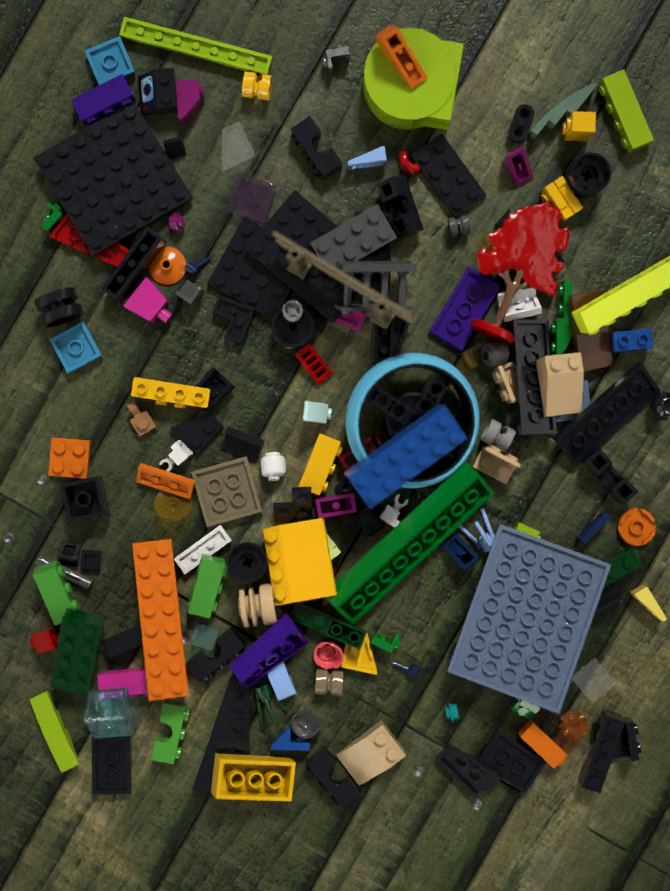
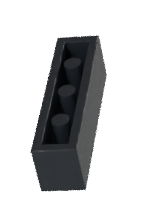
(134, 265)

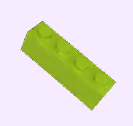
(625, 111)

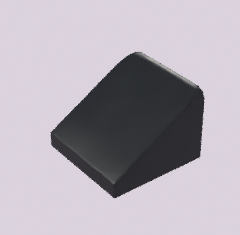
(174, 147)
(69, 553)

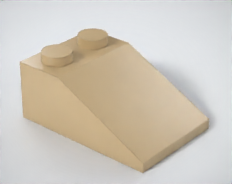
(561, 383)
(371, 753)

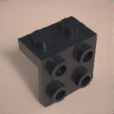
(627, 743)

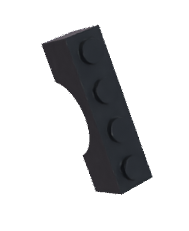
(607, 738)

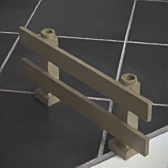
(302, 261)

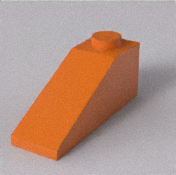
(400, 55)

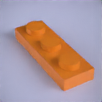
(165, 481)

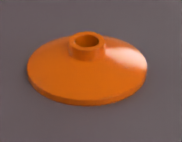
(174, 272)

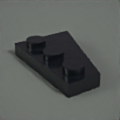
(468, 771)

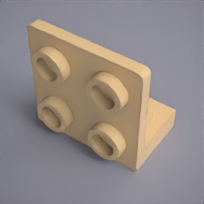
(495, 464)

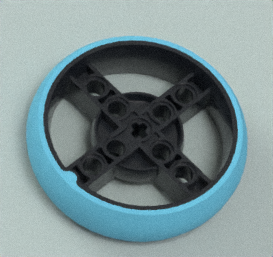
(444, 375)

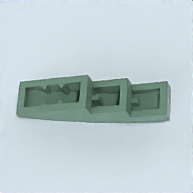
(565, 108)

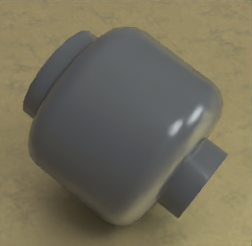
(494, 353)

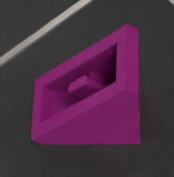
(518, 166)

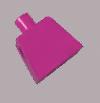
(148, 303)

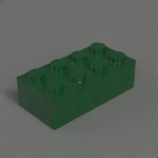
(77, 651)

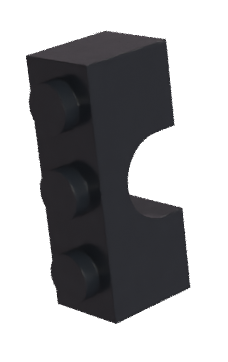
(325, 162)
(399, 194)
(605, 473)
(203, 666)
(343, 790)

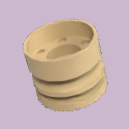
(257, 605)

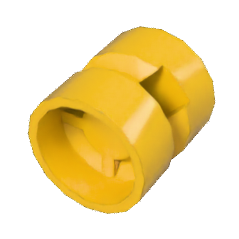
(256, 86)

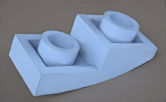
(281, 682)

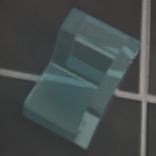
(204, 636)

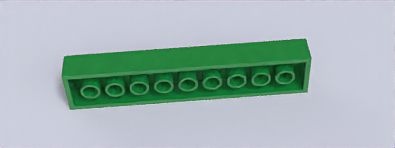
(410, 542)

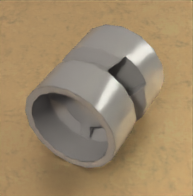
(497, 435)

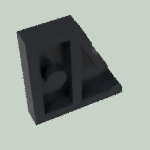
(198, 431)

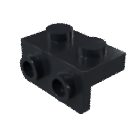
(219, 387)

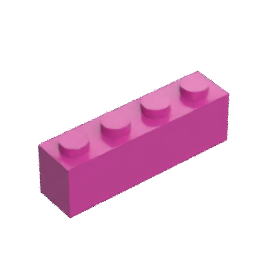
(133, 679)

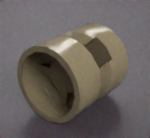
(329, 682)

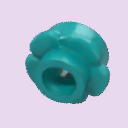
(452, 712)

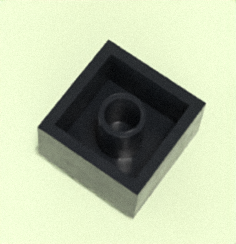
(85, 498)

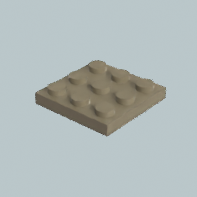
(226, 491)

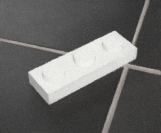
(207, 545)

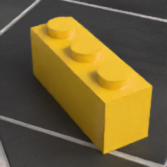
(321, 464)

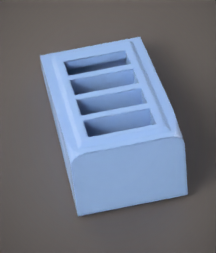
(371, 159)

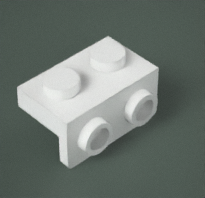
(523, 304)

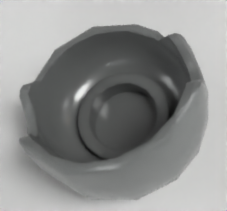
(305, 724)

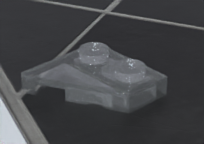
(235, 147)

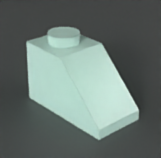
(316, 412)

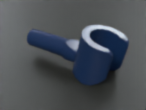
(191, 269)
(413, 670)

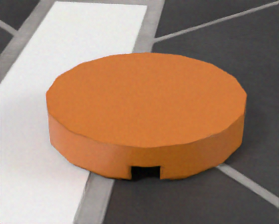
(636, 527)

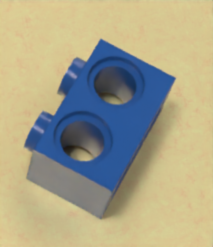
(631, 340)

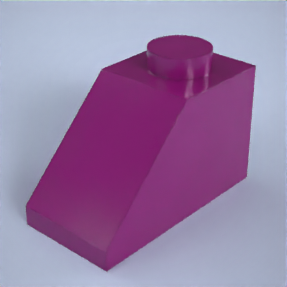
(188, 98)
(336, 505)

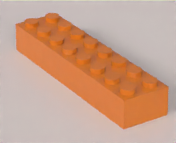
(160, 619)

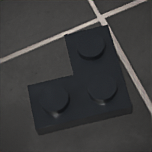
(239, 316)
(298, 510)

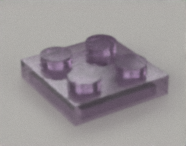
(252, 198)

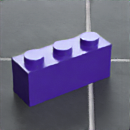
(103, 100)

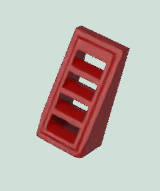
(304, 350)

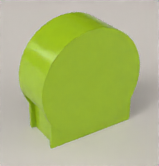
(427, 103)

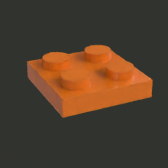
(69, 458)

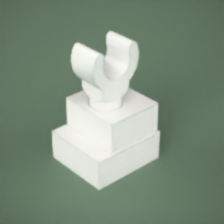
(178, 455)
(390, 513)

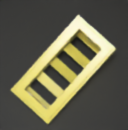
(646, 598)

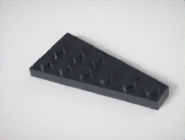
(229, 732)

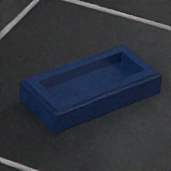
(593, 527)

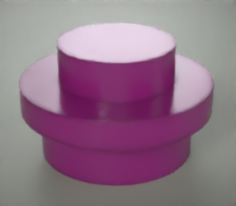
(176, 222)

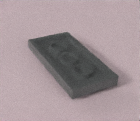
(355, 238)

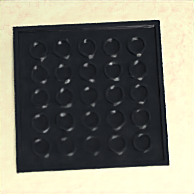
(113, 178)

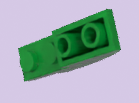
(561, 327)

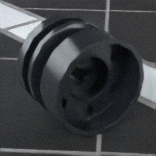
(596, 169)
(237, 557)

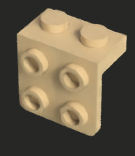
(505, 377)

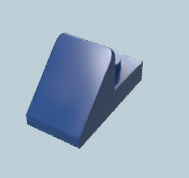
(285, 742)

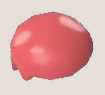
(328, 655)

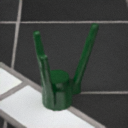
(264, 694)

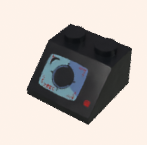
(158, 92)

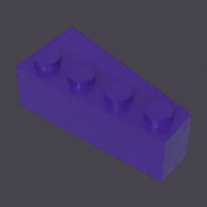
(268, 651)

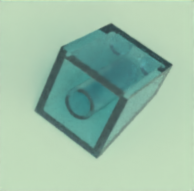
(109, 713)

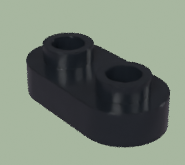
(521, 124)

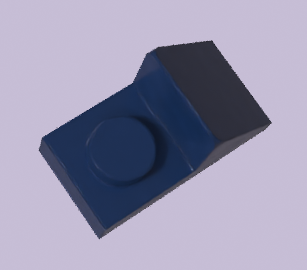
(461, 552)

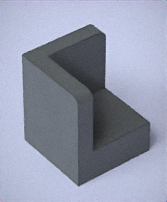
(190, 293)

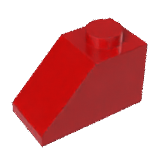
(45, 639)

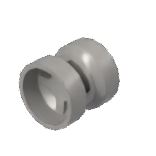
(292, 311)

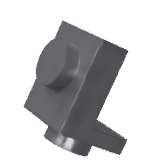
(337, 54)

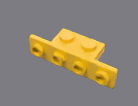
(170, 392)

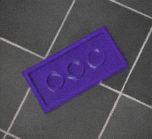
(466, 303)

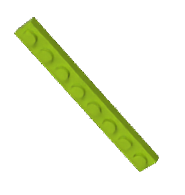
(195, 46)

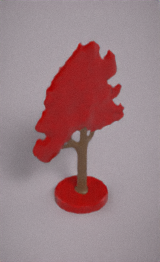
(529, 247)

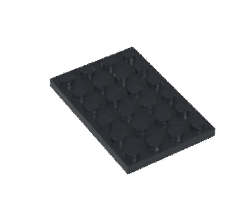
(302, 225)

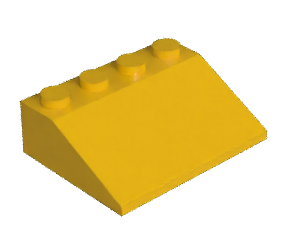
(299, 561)

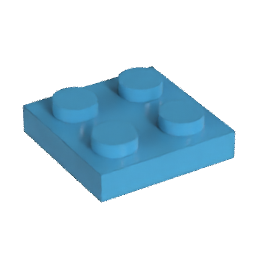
(109, 60)
(76, 347)

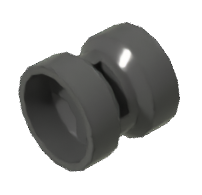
(458, 226)

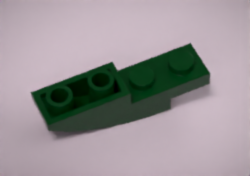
(328, 624)

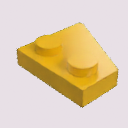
(361, 659)

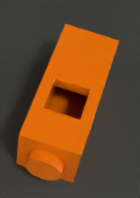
(542, 744)

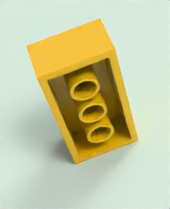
(253, 777)

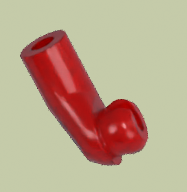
(407, 166)

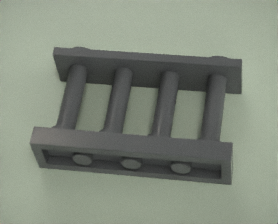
(367, 269)

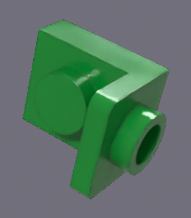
(53, 219)
(382, 641)

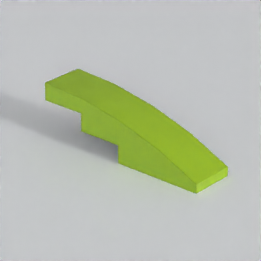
(54, 732)

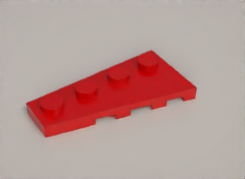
(68, 234)

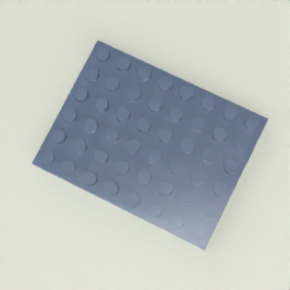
(529, 618)

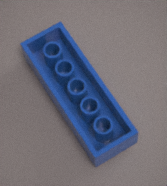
(405, 455)

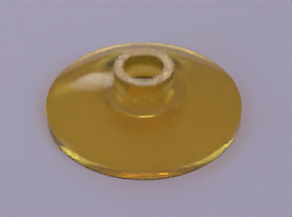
(165, 500)

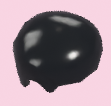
(660, 405)

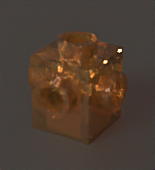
(574, 726)

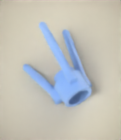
(485, 540)

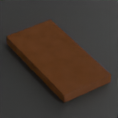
(594, 348)

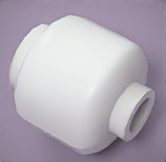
(273, 466)

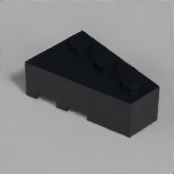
(387, 342)

